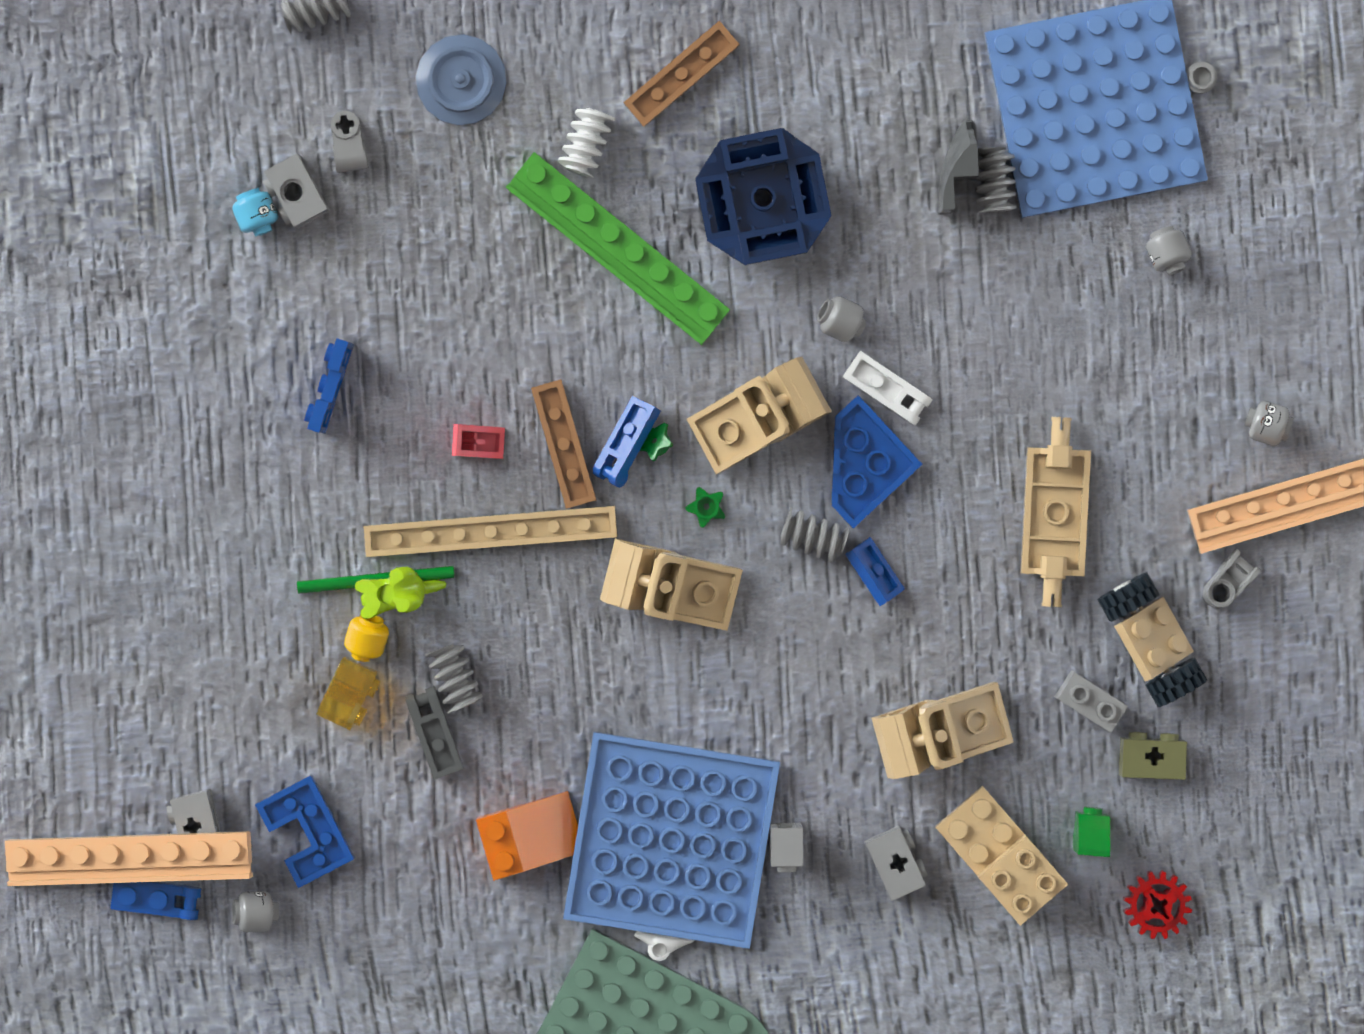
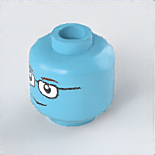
(255, 212)

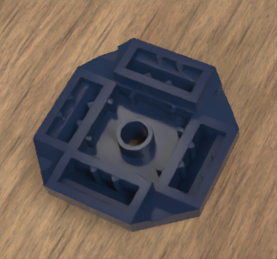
(767, 162)

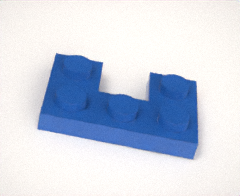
(320, 413)
(327, 841)

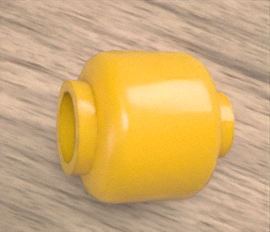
(366, 638)

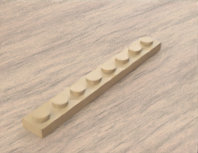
(490, 531)

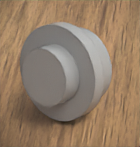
(1201, 77)

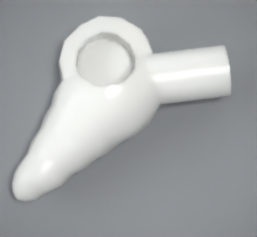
(661, 945)

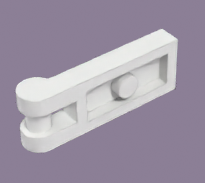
(886, 387)

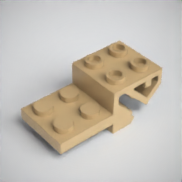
(759, 414)
(670, 585)
(942, 731)
(1001, 855)

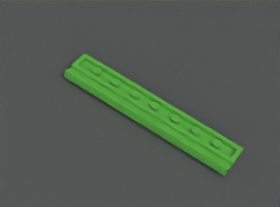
(617, 248)

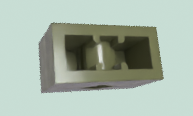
(1169, 765)

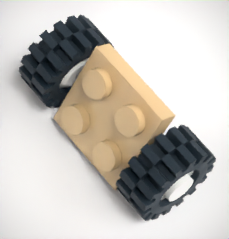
(1153, 639)

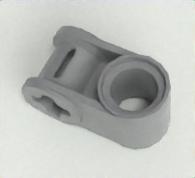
(348, 148)
(1231, 579)

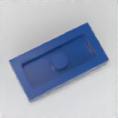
(875, 571)

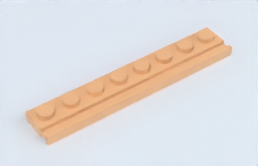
(1278, 506)
(129, 858)

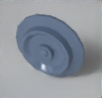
(461, 79)

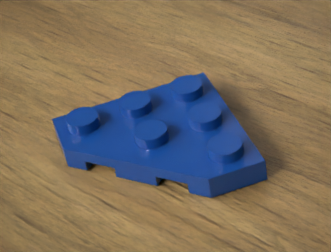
(866, 462)

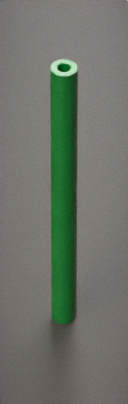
(349, 582)

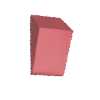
(478, 441)

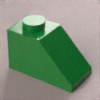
(1091, 832)

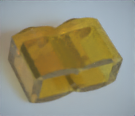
(348, 693)

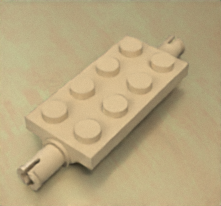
(1055, 511)

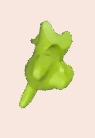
(400, 591)

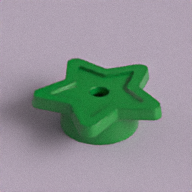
(661, 445)
(702, 498)

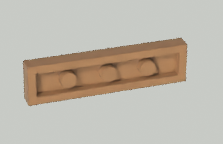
(681, 74)
(563, 444)

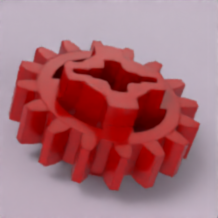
(1145, 913)

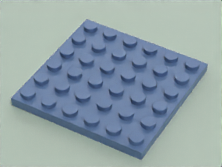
(1096, 106)
(671, 840)

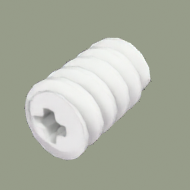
(585, 141)

